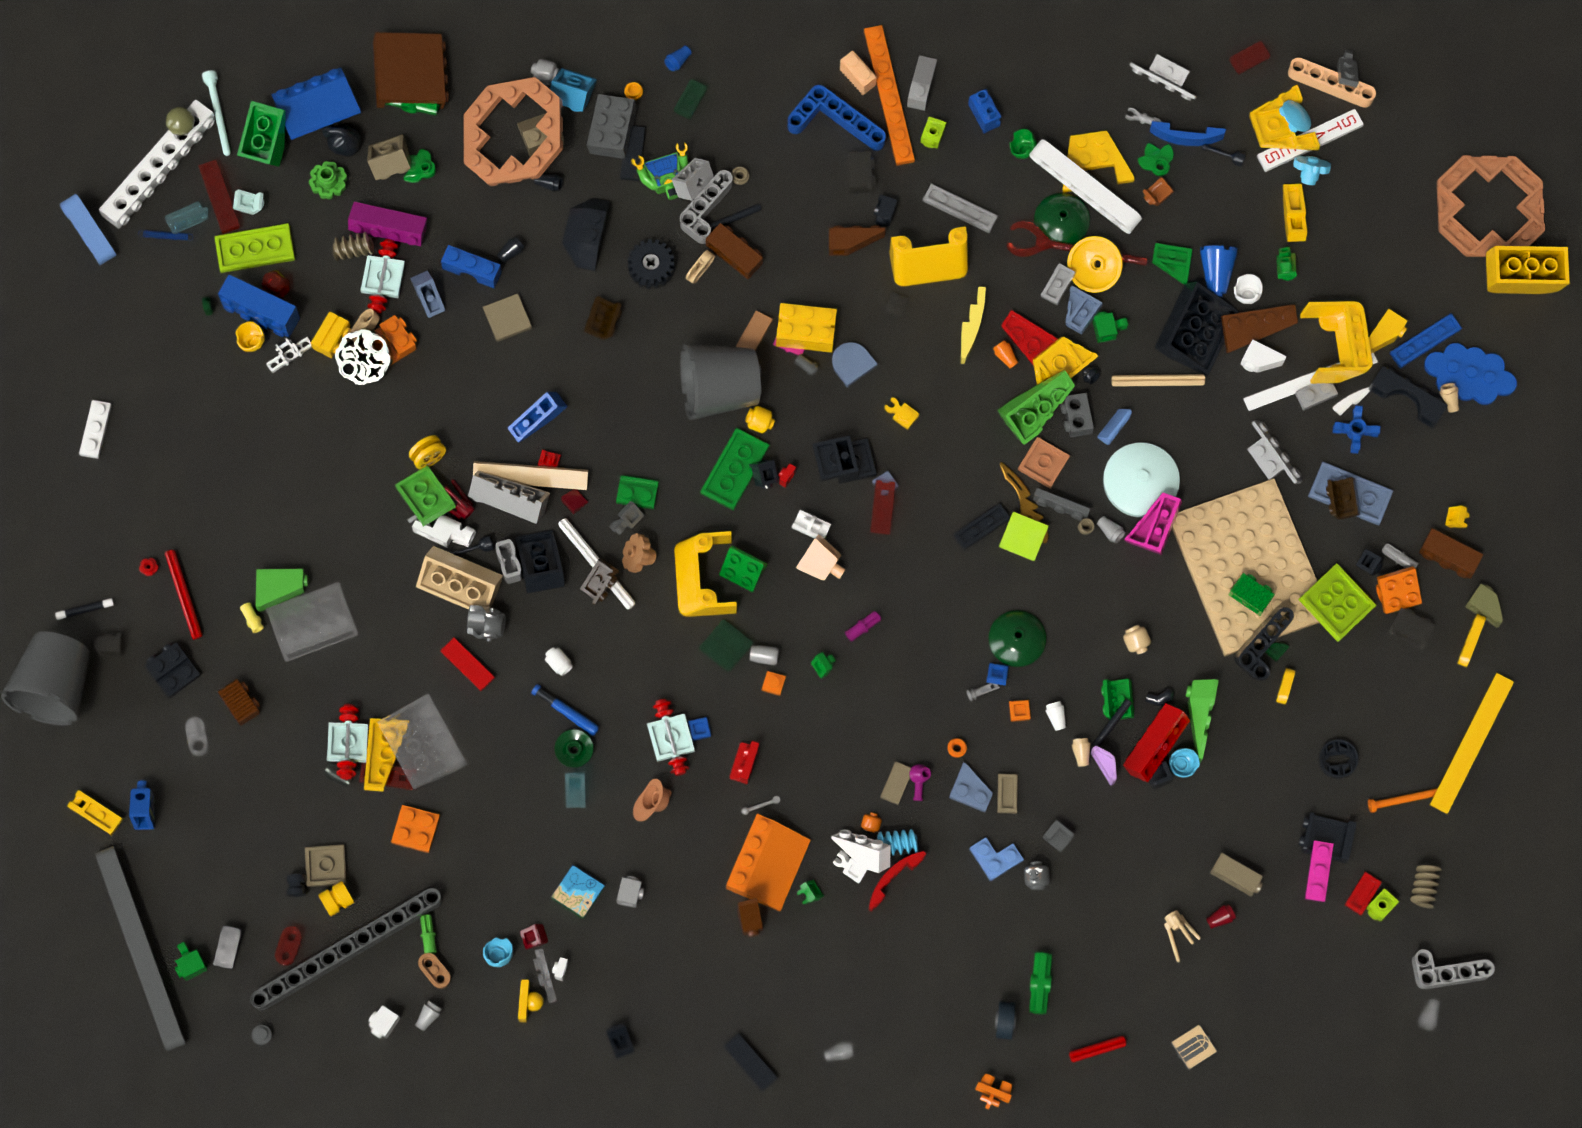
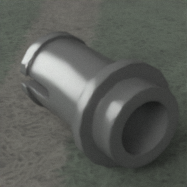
(806, 365)

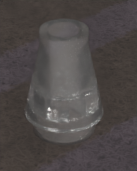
(1429, 1016)
(841, 1051)

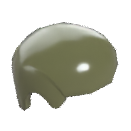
(180, 121)

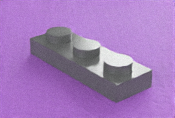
(1061, 505)

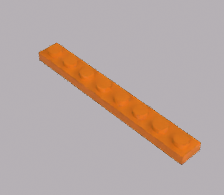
(889, 95)

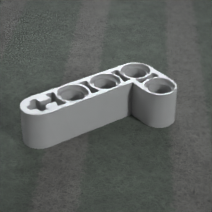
(708, 202)
(1453, 971)

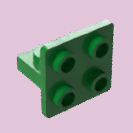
(742, 568)

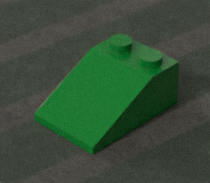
(263, 134)

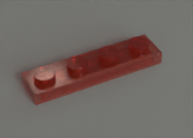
(219, 196)

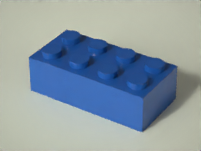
(258, 306)

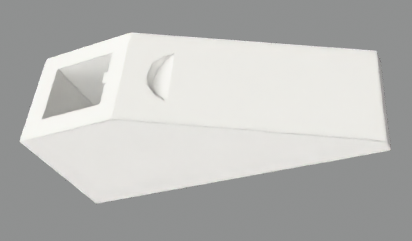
(865, 851)

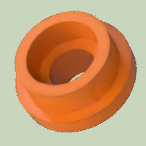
(957, 741)

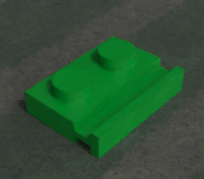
(637, 490)

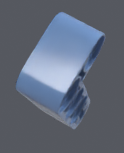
(87, 229)

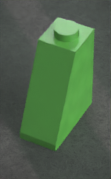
(278, 585)

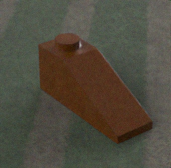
(750, 917)

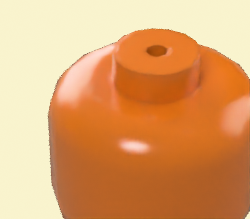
(871, 822)

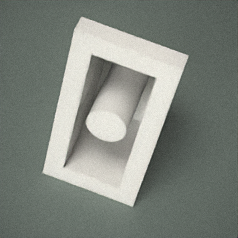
(1261, 358)

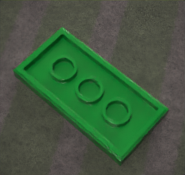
(732, 470)

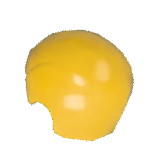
(250, 336)

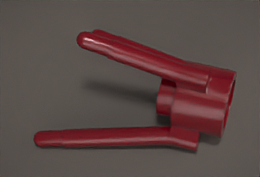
(464, 506)

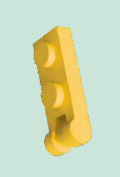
(95, 813)

